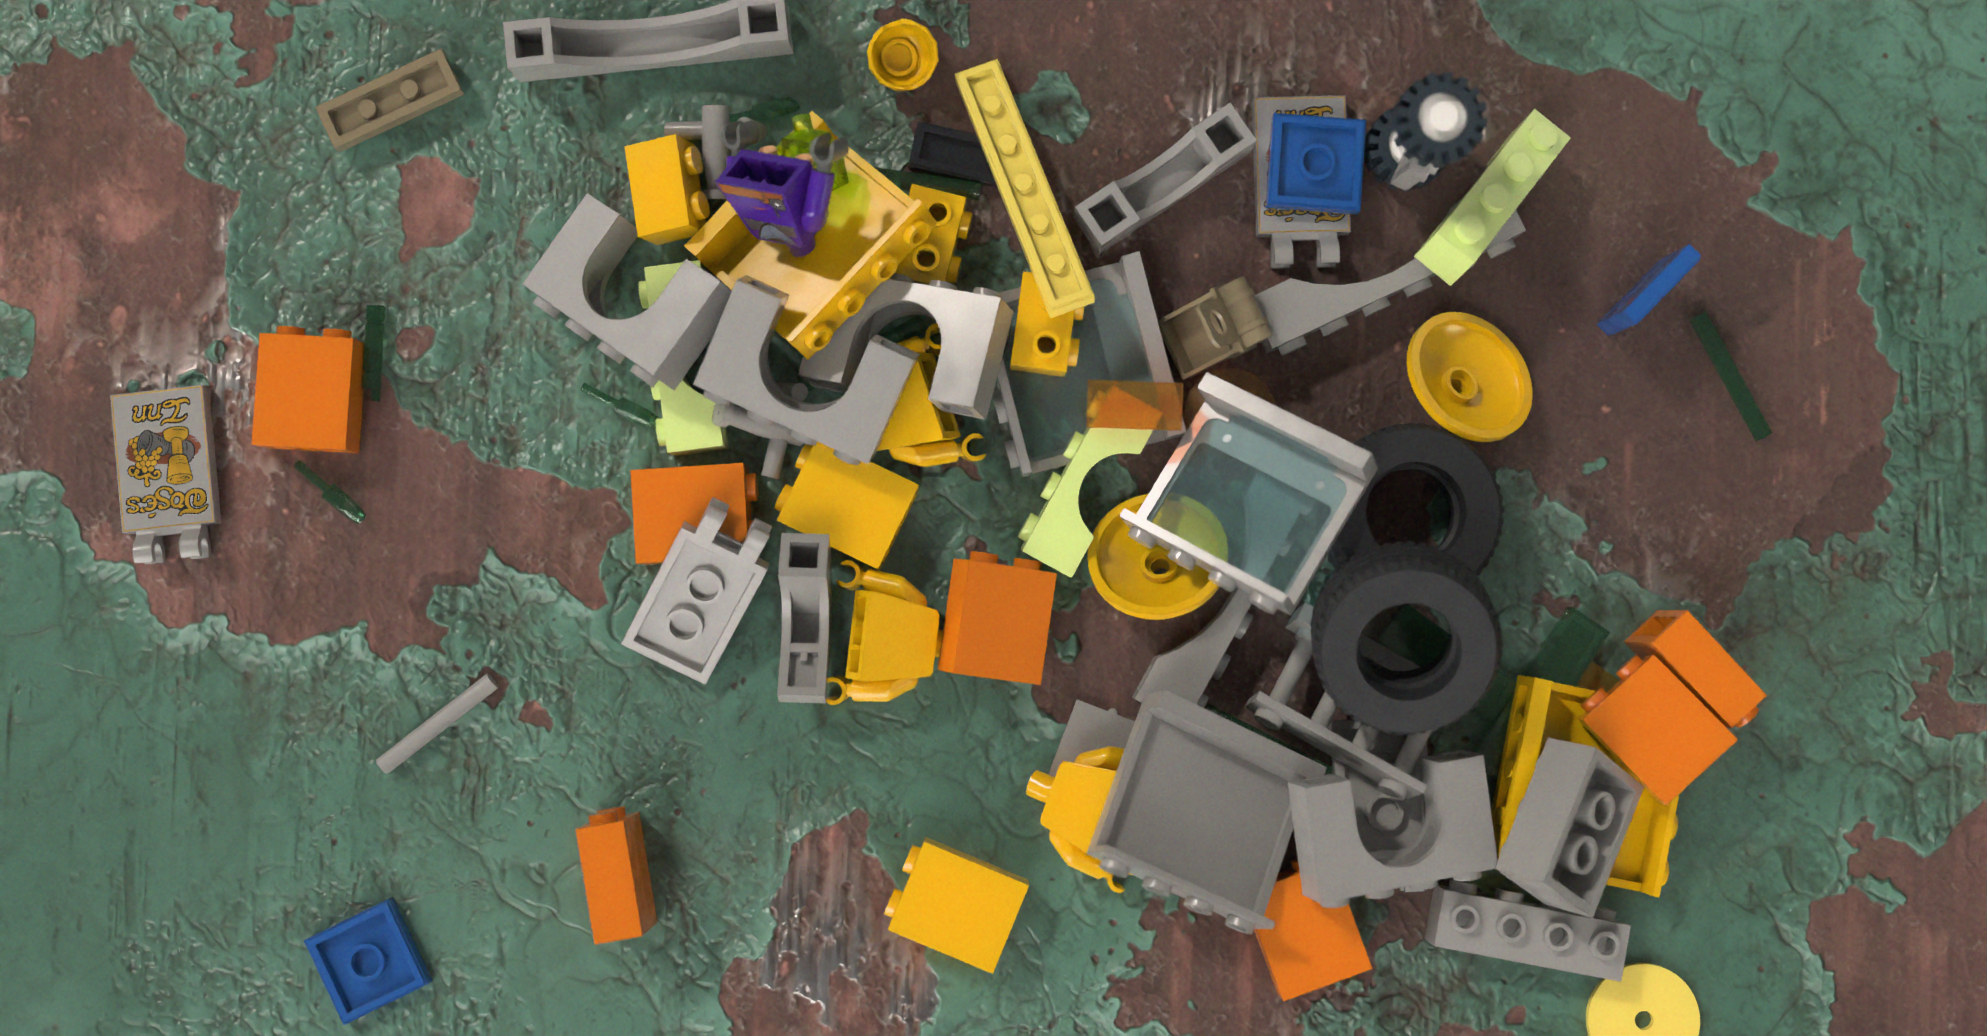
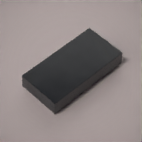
(949, 154)

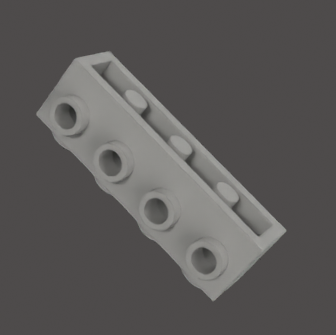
(1527, 931)

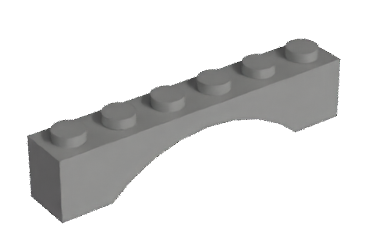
(576, 48)
(1302, 307)
(1193, 663)

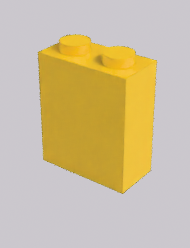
(852, 503)
(956, 904)

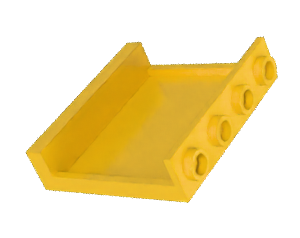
(859, 247)
(1552, 711)

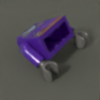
(776, 194)

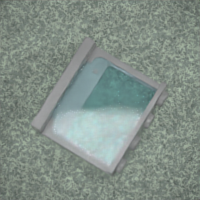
(1116, 344)
(1253, 496)

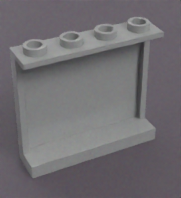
(1200, 810)

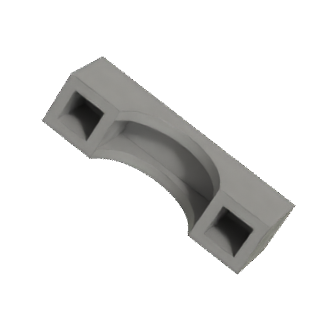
(1165, 180)

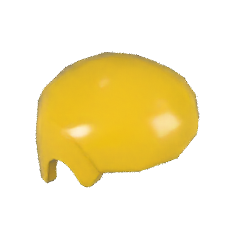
(902, 55)

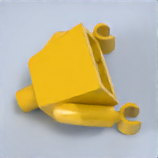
(918, 428)
(890, 638)
(1075, 805)

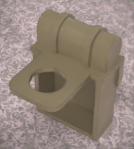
(1214, 328)

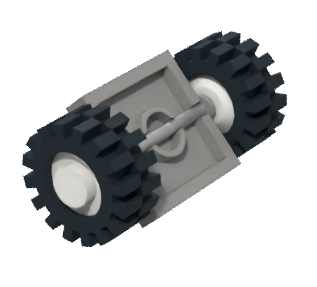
(1425, 131)

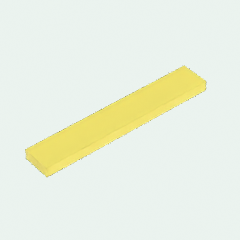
(1024, 189)

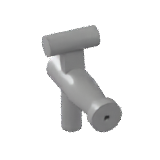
(713, 148)
(777, 434)

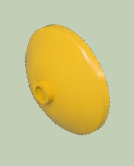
(1469, 377)
(1125, 570)

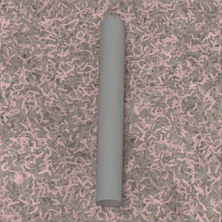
(437, 723)

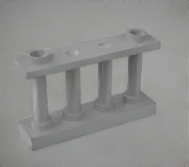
(1274, 714)

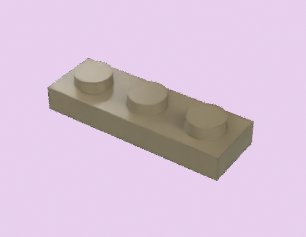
(389, 100)

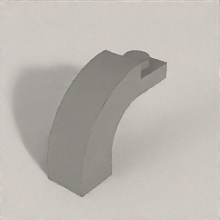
(806, 617)

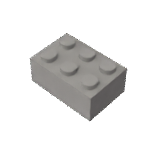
(1570, 826)

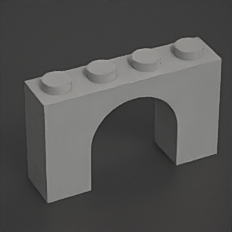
(574, 280)
(971, 332)
(740, 373)
(1453, 841)

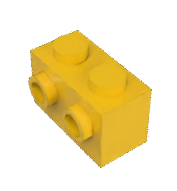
(666, 189)
(936, 256)
(1042, 342)

